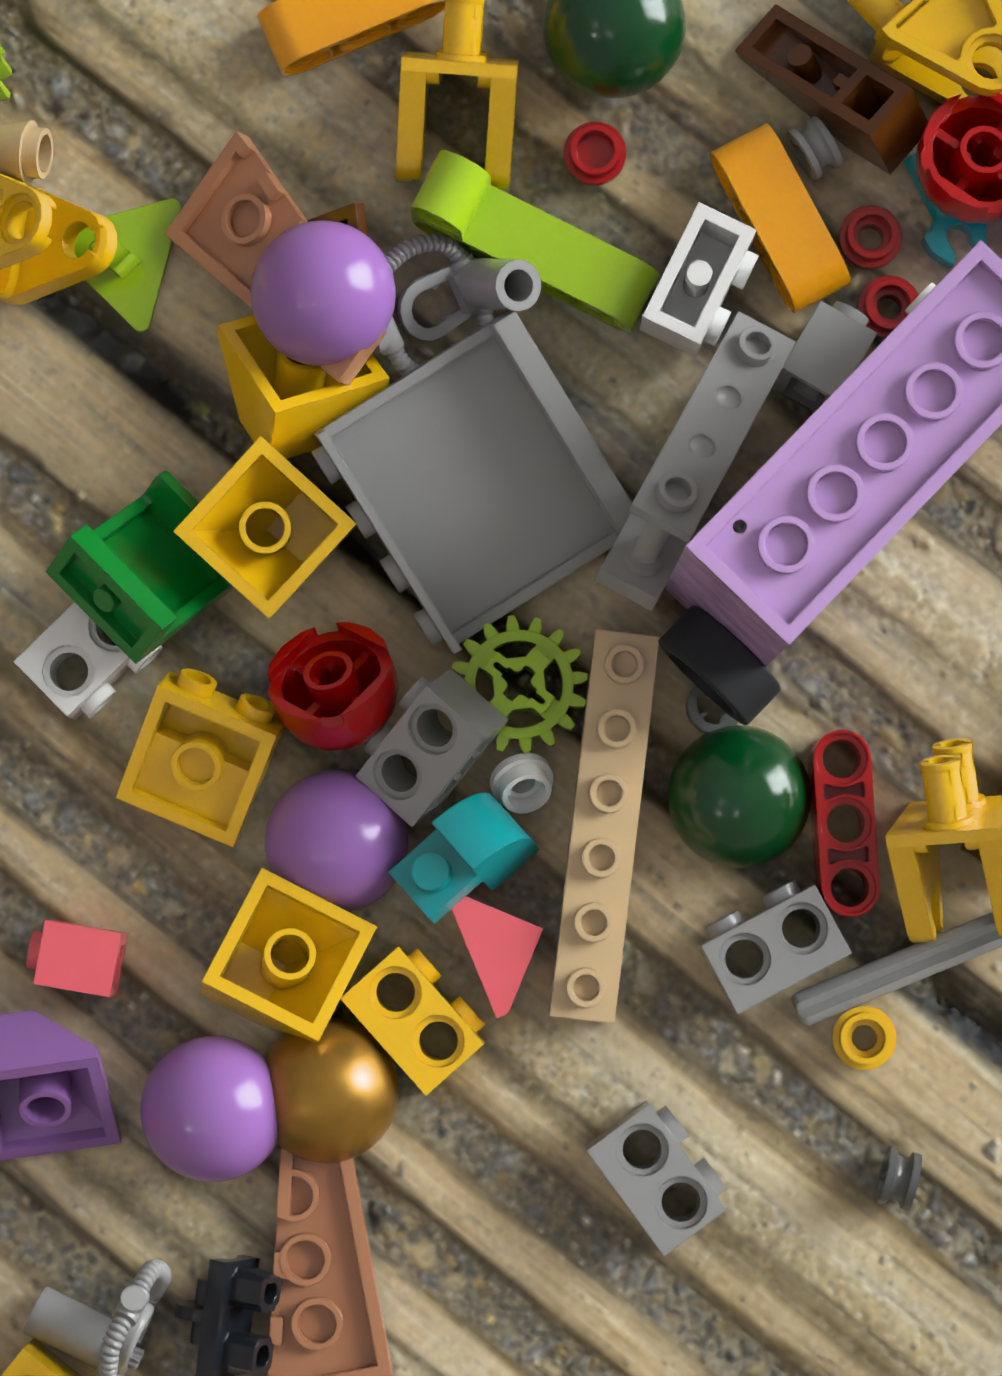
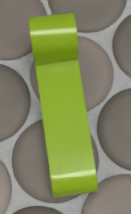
(496, 225)

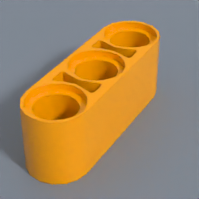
(318, 31)
(787, 224)

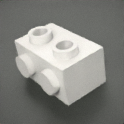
(697, 279)

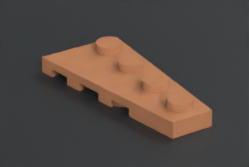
(235, 218)
(329, 1292)

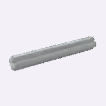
(897, 970)

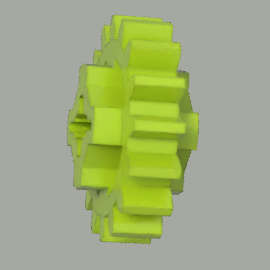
(536, 662)

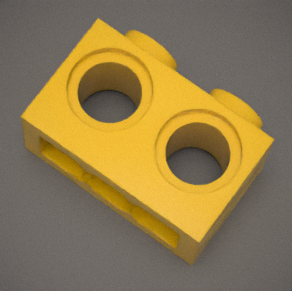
(401, 1029)

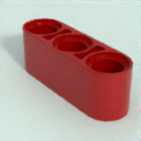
(858, 794)

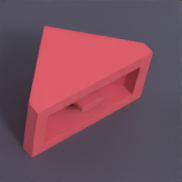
(498, 947)

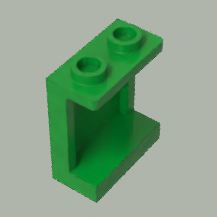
(138, 573)

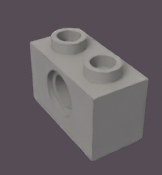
(824, 354)

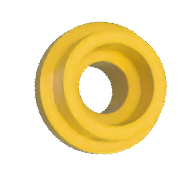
(881, 1048)

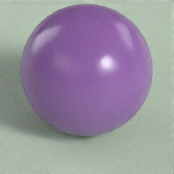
(322, 292)
(335, 839)
(210, 1109)

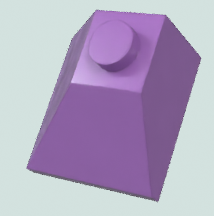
(51, 1090)

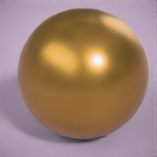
(332, 1094)

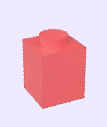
(77, 957)

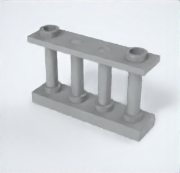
(694, 460)

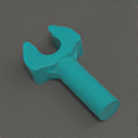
(935, 240)

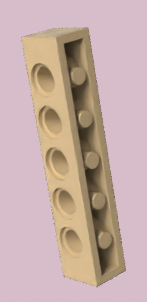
(604, 826)

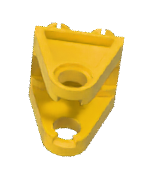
(937, 44)
(459, 55)
(40, 239)
(949, 815)

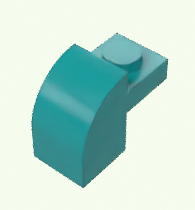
(470, 845)

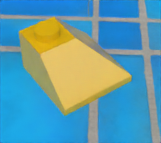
(285, 397)
(265, 527)
(286, 958)

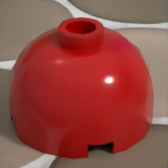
(963, 158)
(334, 686)

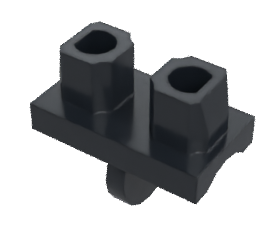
(224, 1316)

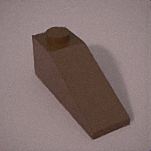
(827, 80)

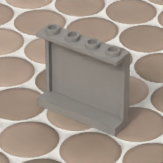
(475, 480)

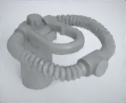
(476, 283)
(95, 1337)

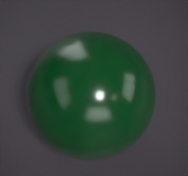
(614, 44)
(739, 796)

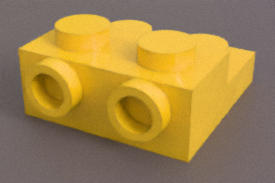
(201, 755)

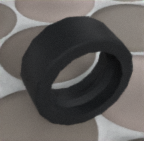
(719, 665)

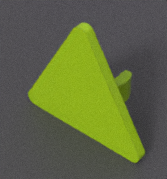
(140, 261)

